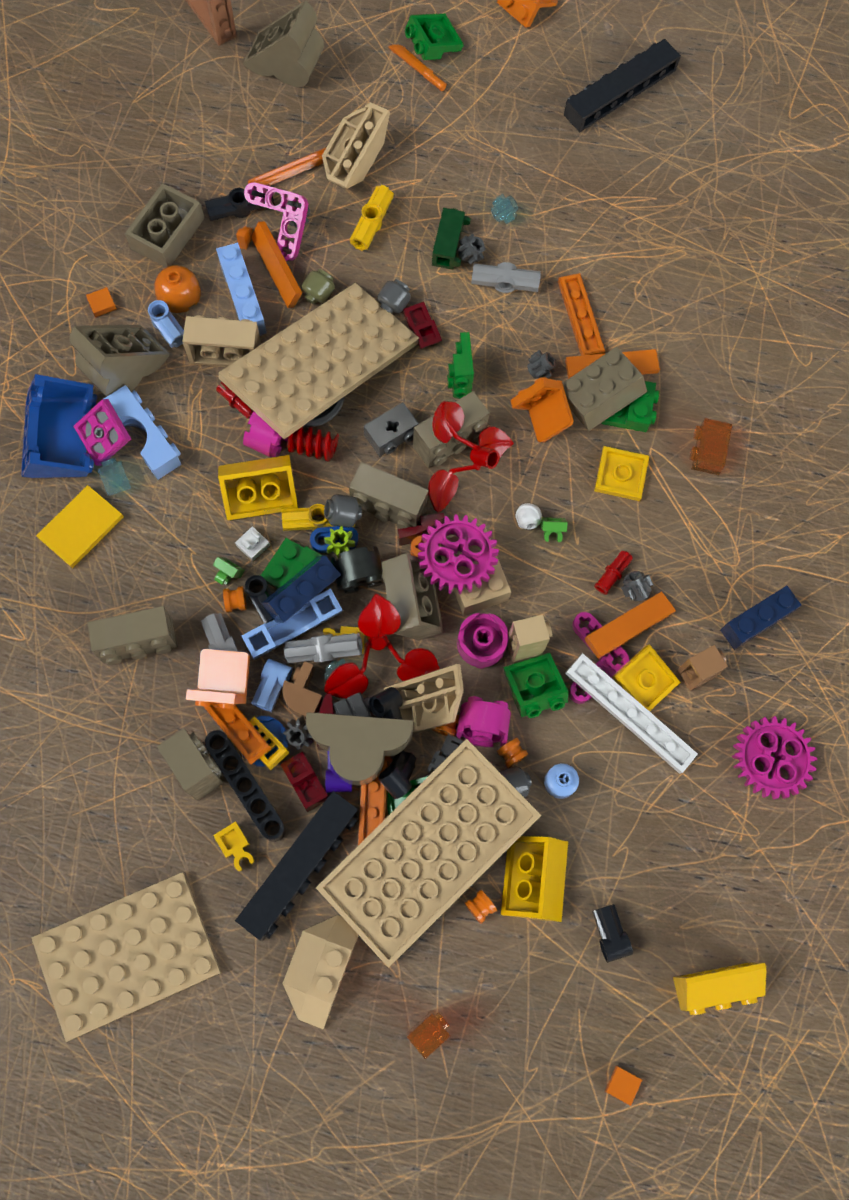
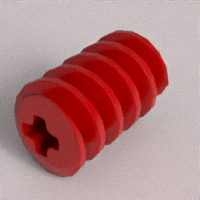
(313, 443)

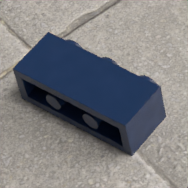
(300, 589)
(760, 617)

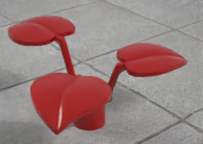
(492, 441)
(376, 622)

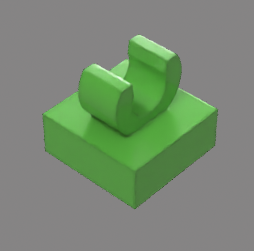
(554, 525)
(227, 570)

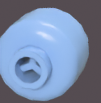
(570, 781)

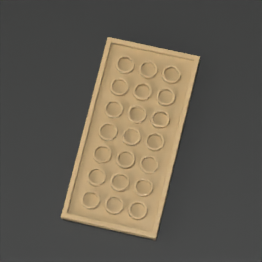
(318, 360)
(427, 852)

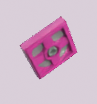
(102, 432)

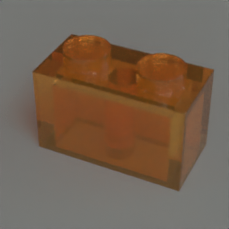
(711, 446)
(429, 1033)

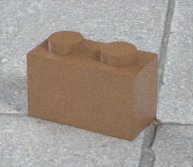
(703, 667)

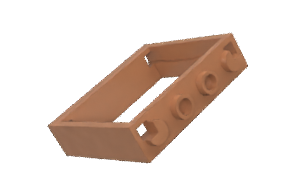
(216, 17)

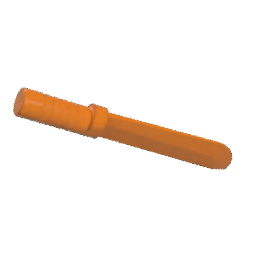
(409, 58)

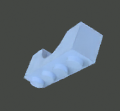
(240, 285)
(157, 452)
(273, 634)

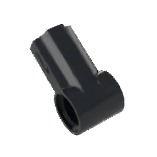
(258, 598)
(386, 704)
(397, 775)
(614, 941)

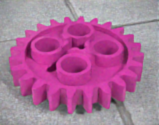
(447, 572)
(796, 765)

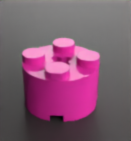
(262, 437)
(482, 626)
(484, 722)

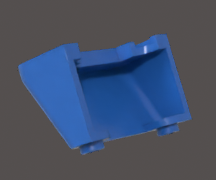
(49, 438)

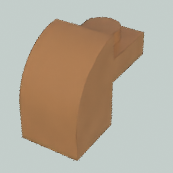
(297, 696)

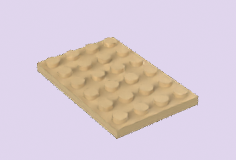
(125, 956)

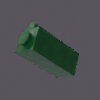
(448, 238)

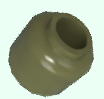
(318, 286)

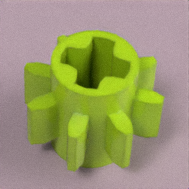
(342, 536)

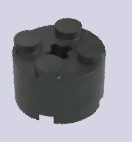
(358, 568)

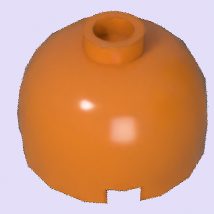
(177, 288)

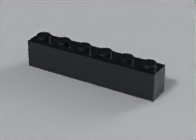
(621, 85)
(297, 866)

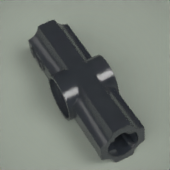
(233, 204)

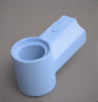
(166, 324)
(271, 684)

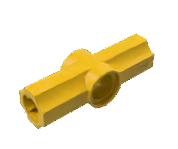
(367, 226)
(301, 518)

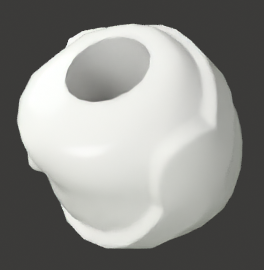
(528, 516)

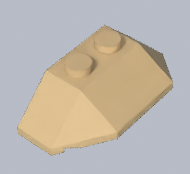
(355, 145)
(431, 698)
(319, 969)

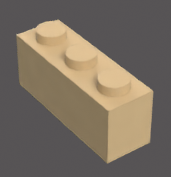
(528, 638)

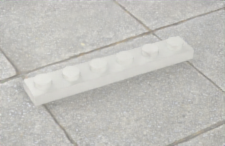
(631, 713)

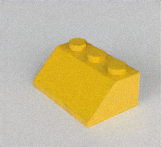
(257, 487)
(535, 878)
(721, 987)

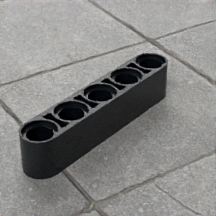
(240, 774)

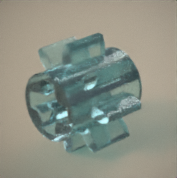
(504, 208)

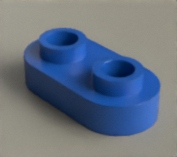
(321, 533)

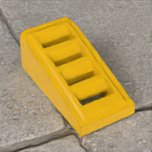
(279, 755)

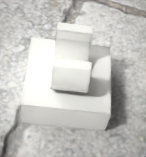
(252, 543)

